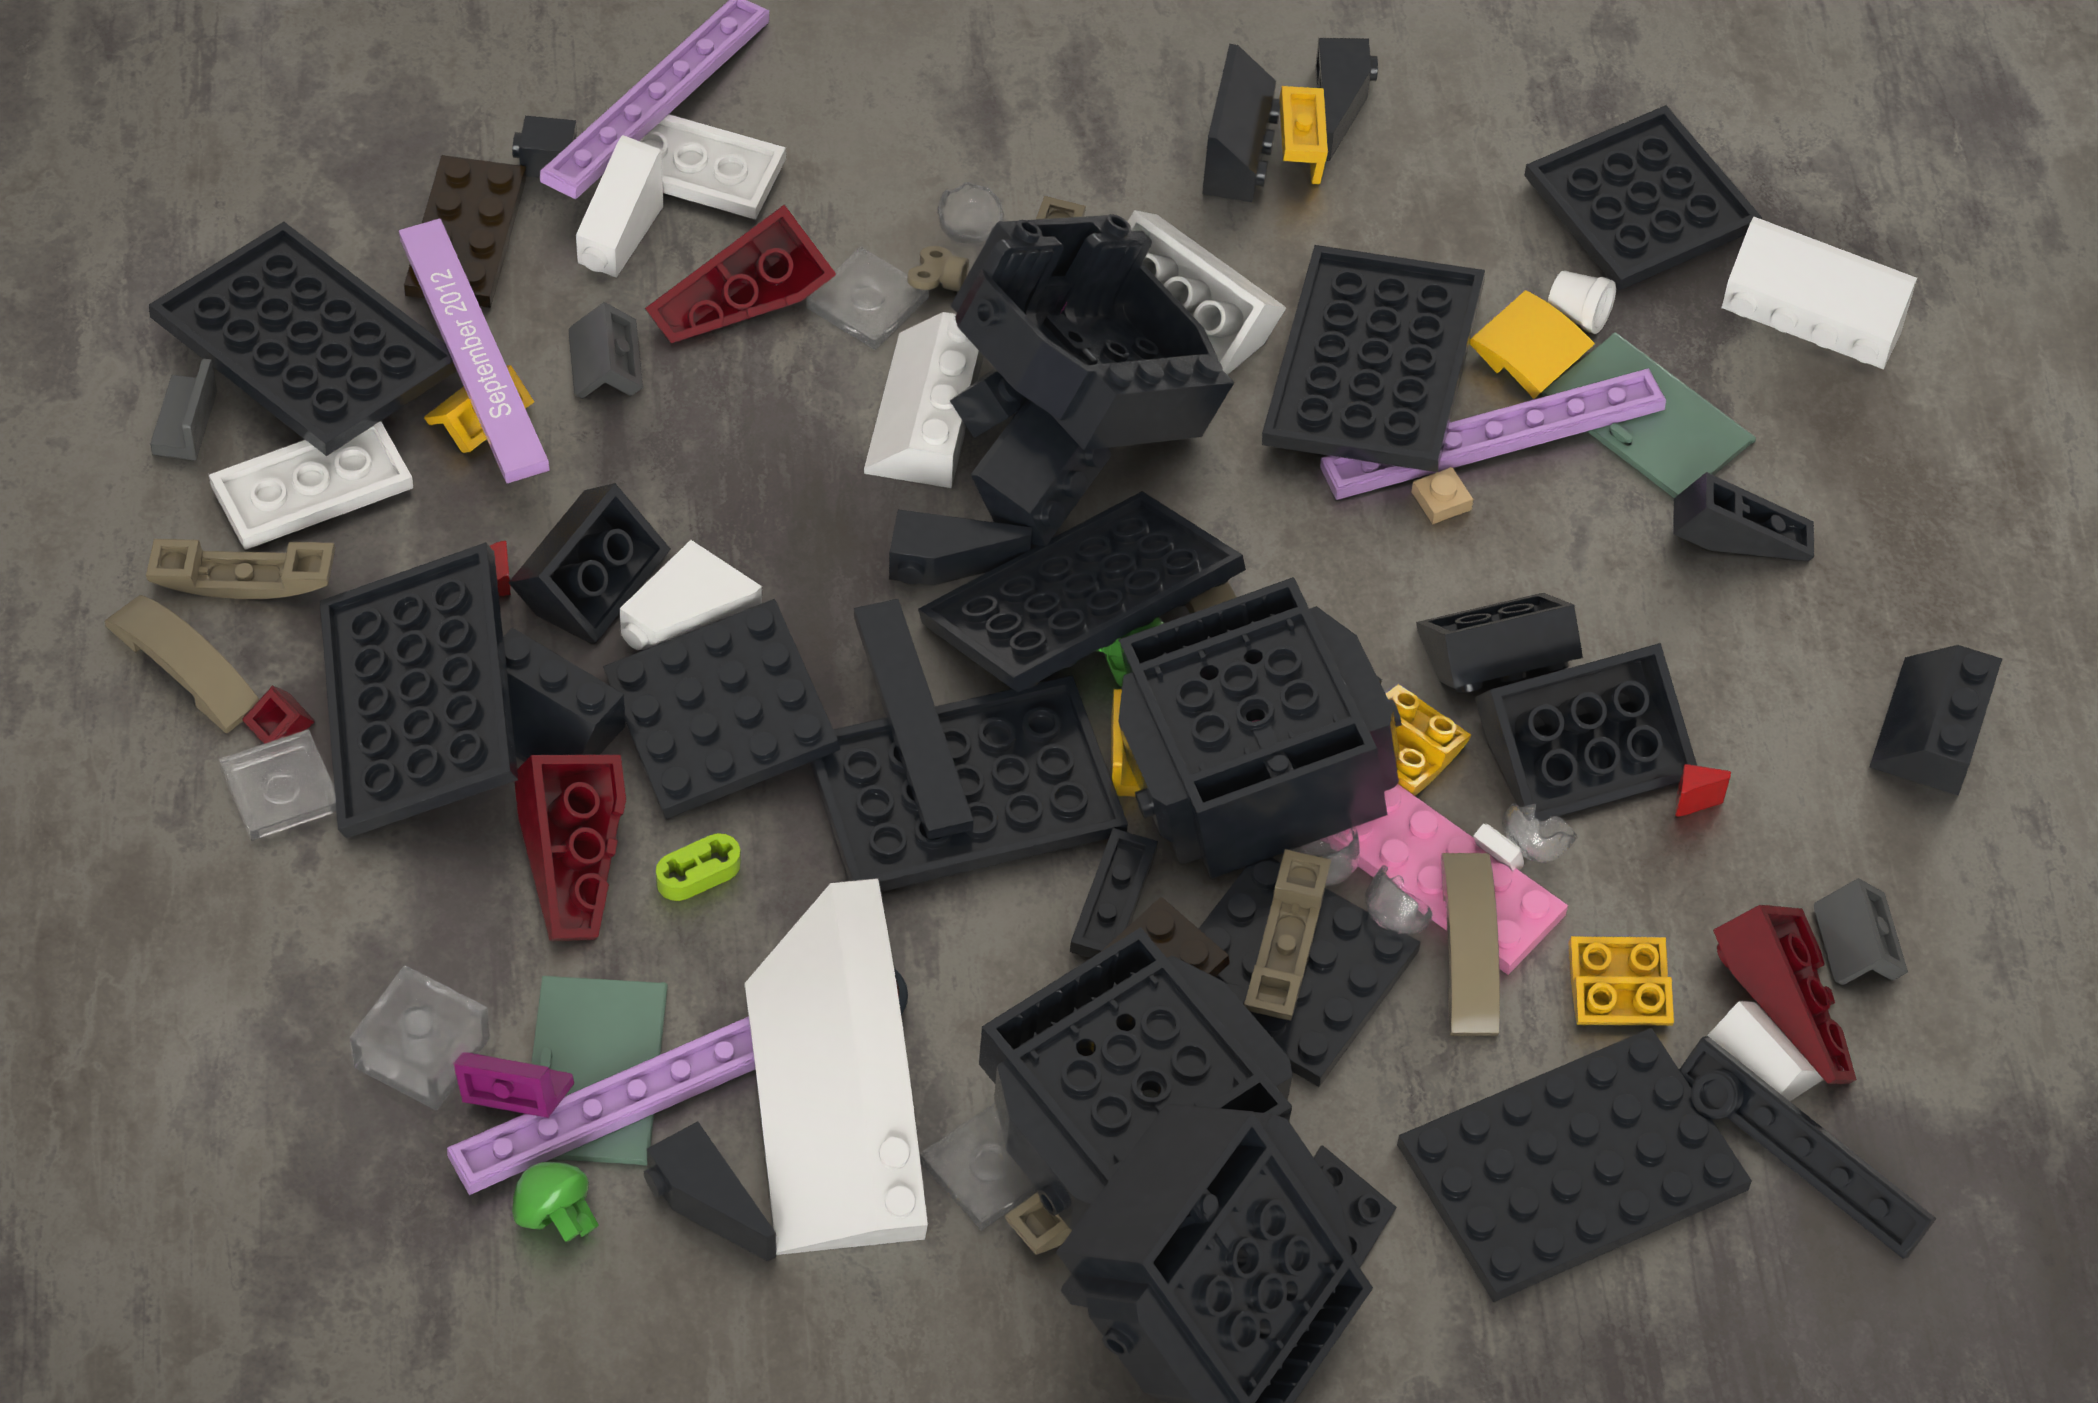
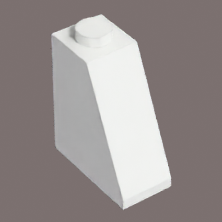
(621, 207)
(685, 596)

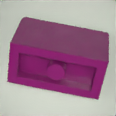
(510, 1084)

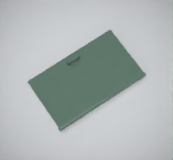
(1668, 445)
(595, 1033)

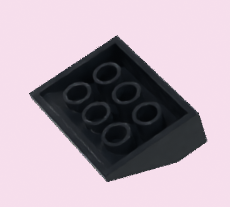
(1588, 732)

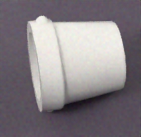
(1583, 299)

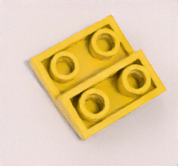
(1531, 342)
(1424, 740)
(1620, 981)

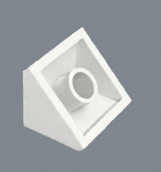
(1765, 1049)

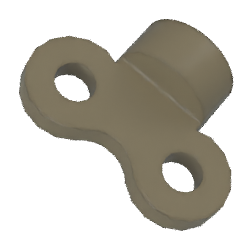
(936, 267)

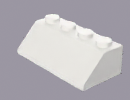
(1819, 293)
(1225, 303)
(917, 426)

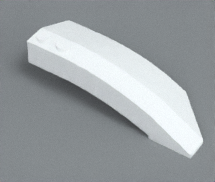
(836, 1080)

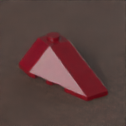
(754, 275)
(570, 828)
(1777, 964)

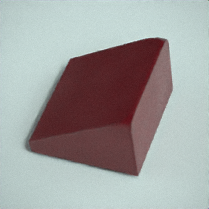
(277, 716)

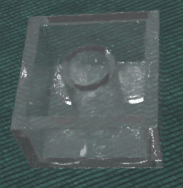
(418, 1035)

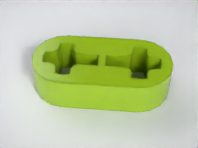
(698, 867)

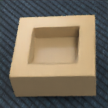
(1442, 495)

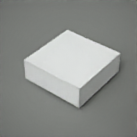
(1499, 847)

